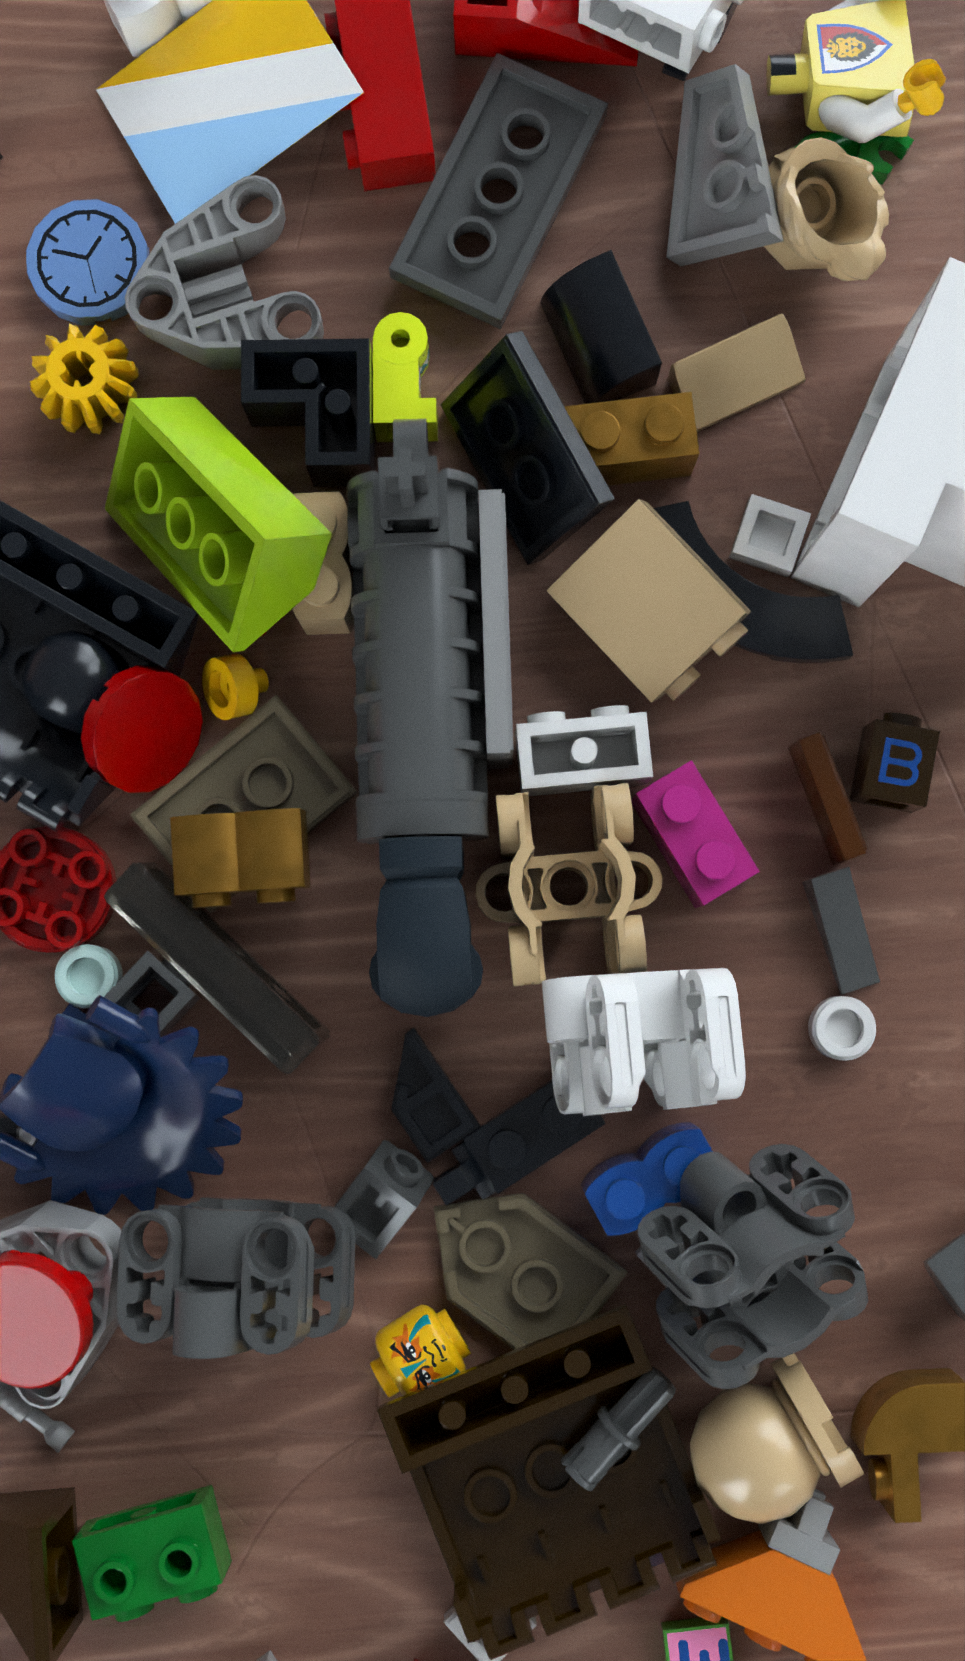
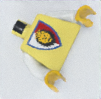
(858, 72)

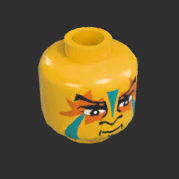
(418, 1351)

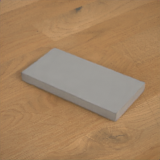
(496, 629)

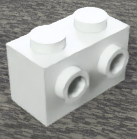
(583, 752)

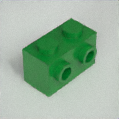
(152, 1555)

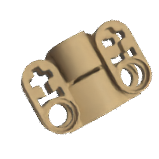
(531, 879)

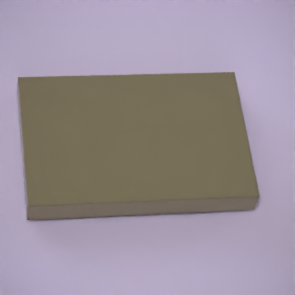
(255, 767)

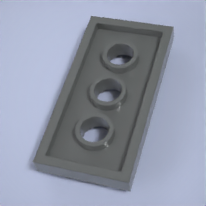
(482, 152)

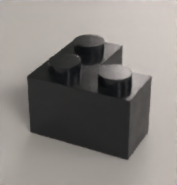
(317, 387)

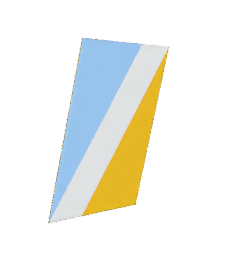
(227, 96)

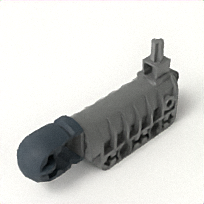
(419, 715)

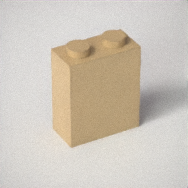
(650, 603)

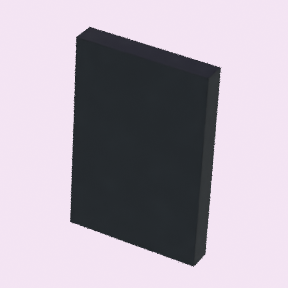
(526, 447)

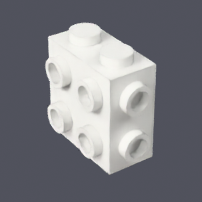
(660, 28)

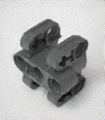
(748, 1260)
(235, 1276)

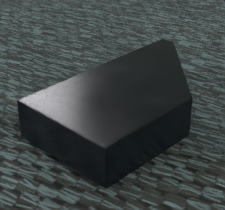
(428, 1101)

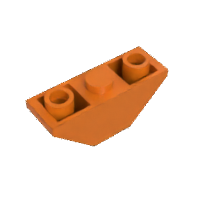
(774, 1601)

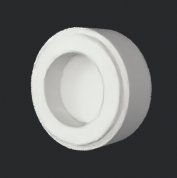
(842, 1028)

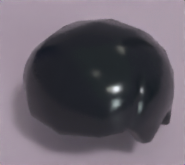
(67, 675)

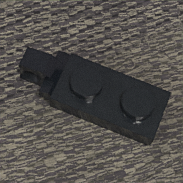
(513, 1145)

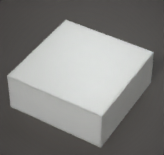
(770, 535)

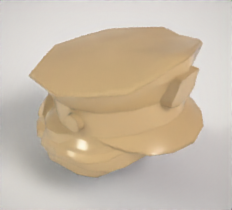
(828, 211)

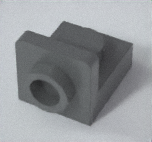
(384, 1196)

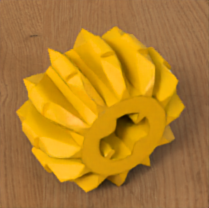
(72, 358)

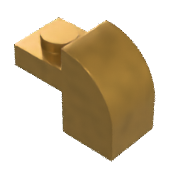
(905, 1417)

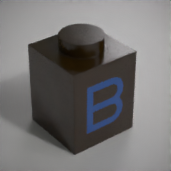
(895, 763)

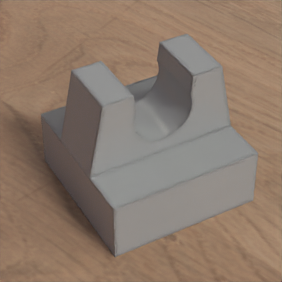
(805, 1534)

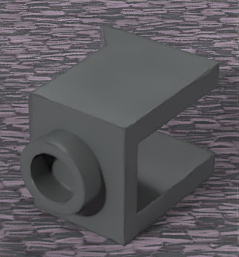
(139, 979)

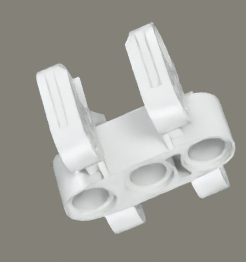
(655, 1025)

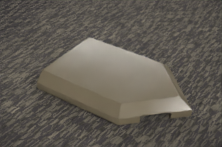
(521, 1268)

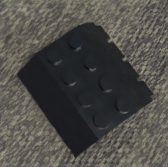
(53, 589)

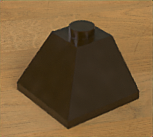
(40, 1570)

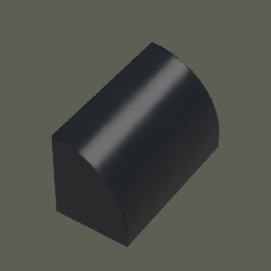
(601, 331)

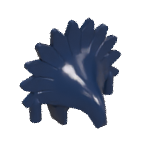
(118, 1109)

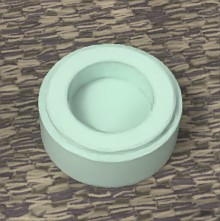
(86, 973)

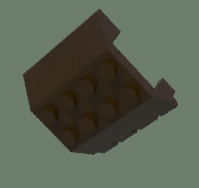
(509, 1513)

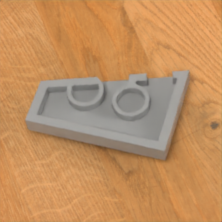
(721, 173)

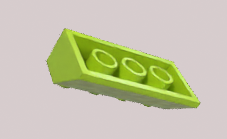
(213, 518)

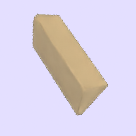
(739, 371)

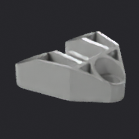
(204, 275)
(64, 1236)

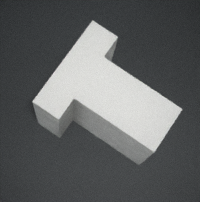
(905, 465)

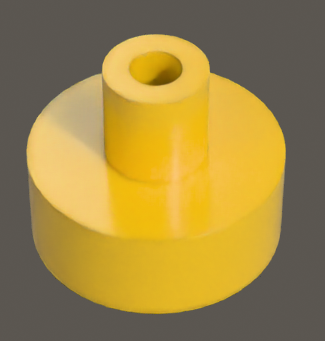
(232, 686)

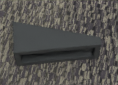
(842, 929)

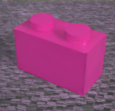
(694, 835)

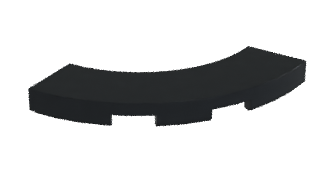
(779, 624)

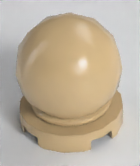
(766, 1446)

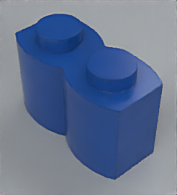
(636, 1183)

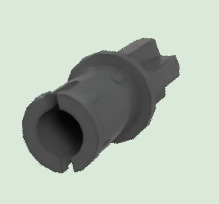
(617, 1429)

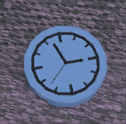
(85, 260)

